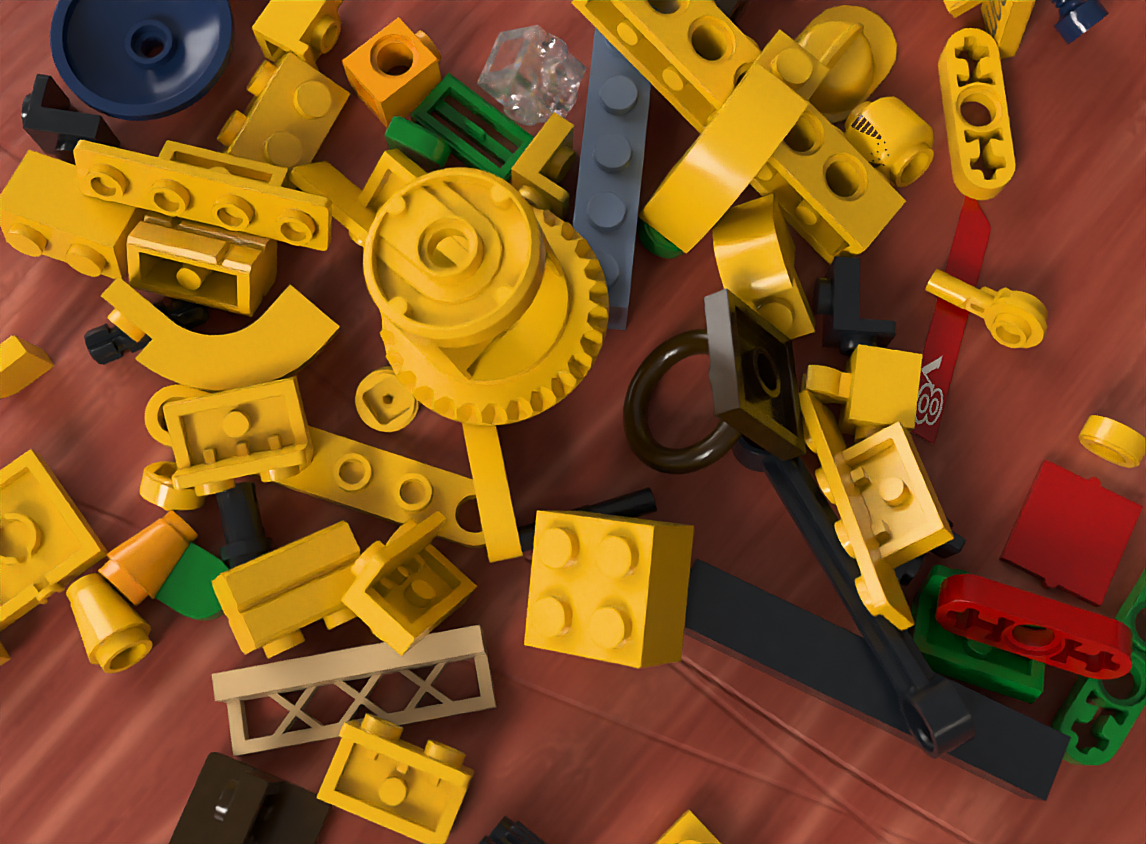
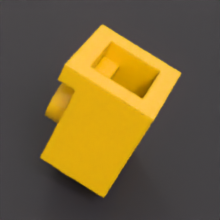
(298, 27)

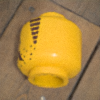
(891, 139)

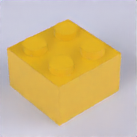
(609, 587)

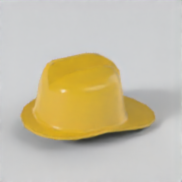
(856, 50)

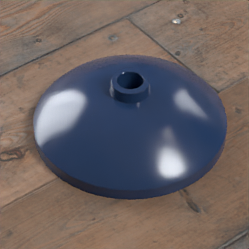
(106, 47)

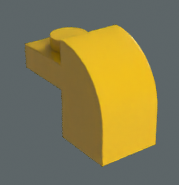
(758, 264)

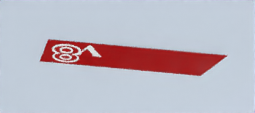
(949, 321)

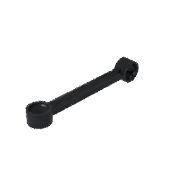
(926, 701)

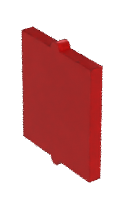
(1071, 533)

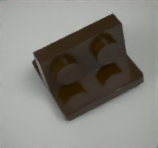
(248, 807)

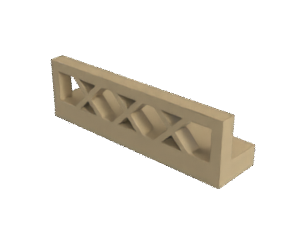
(350, 665)

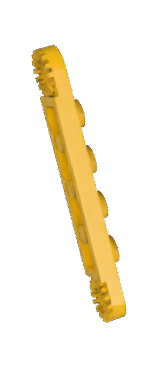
(358, 476)

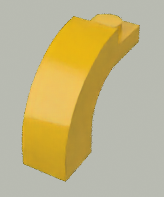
(735, 143)
(265, 351)

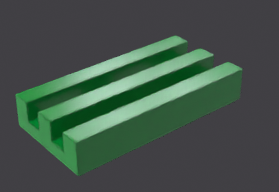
(486, 112)

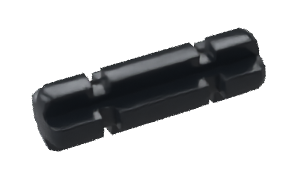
(108, 343)

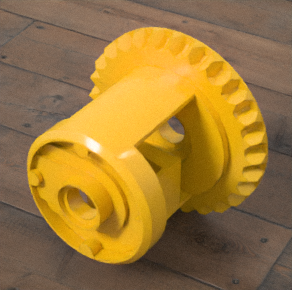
(483, 297)

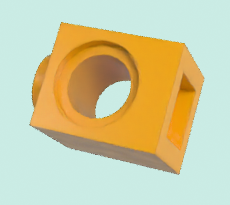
(390, 48)

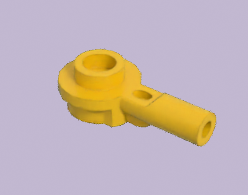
(1011, 316)

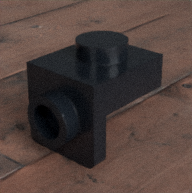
(57, 129)
(838, 300)

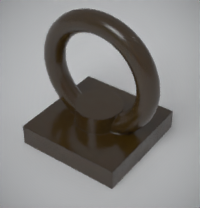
(750, 384)

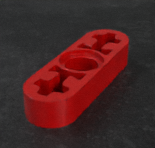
(1072, 637)

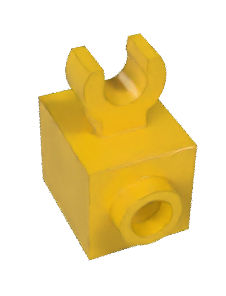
(873, 391)

